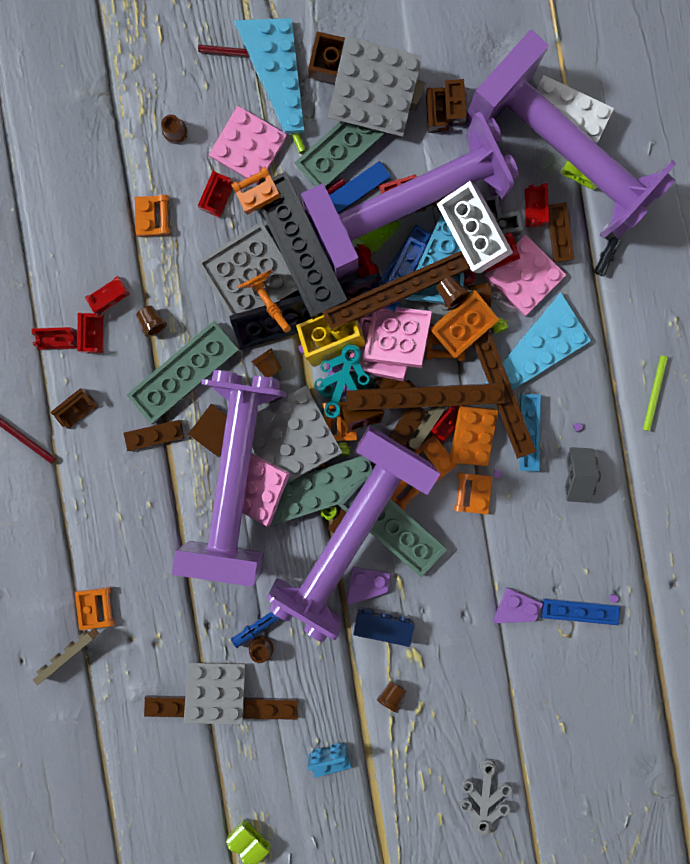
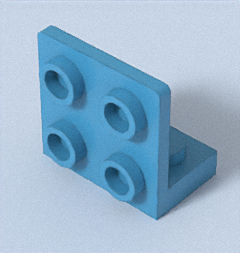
(329, 760)

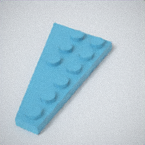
(274, 60)
(439, 246)
(545, 343)

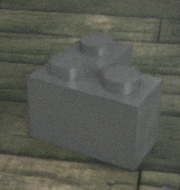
(507, 222)
(581, 475)

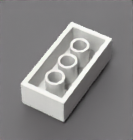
(581, 109)
(474, 227)

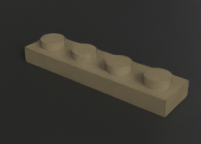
(58, 660)

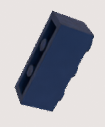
(383, 627)

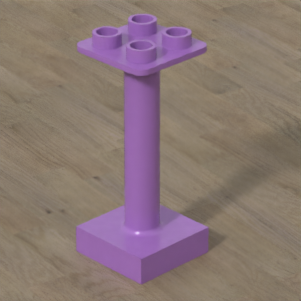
(510, 88)
(338, 230)
(392, 466)
(220, 557)

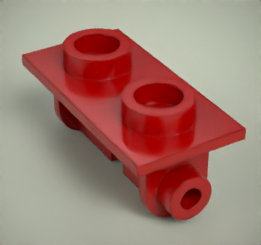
(364, 258)

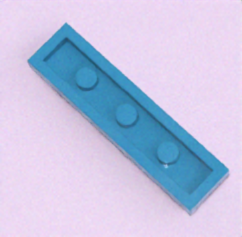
(530, 409)

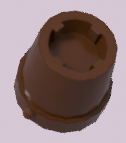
(173, 129)
(483, 290)
(451, 291)
(150, 321)
(267, 363)
(261, 649)
(392, 696)

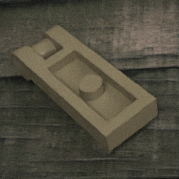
(426, 426)

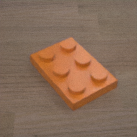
(464, 324)
(473, 435)

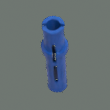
(238, 639)

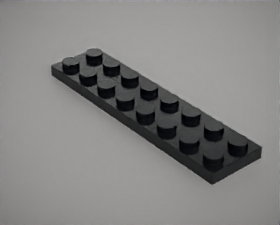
(302, 250)
(258, 327)

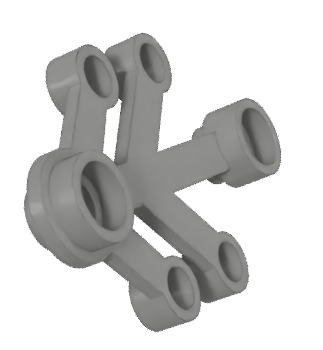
(485, 800)

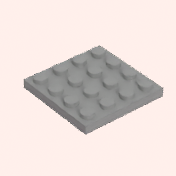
(374, 86)
(243, 260)
(294, 435)

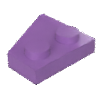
(367, 584)
(516, 608)

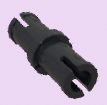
(607, 256)

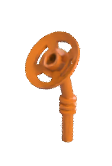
(272, 308)

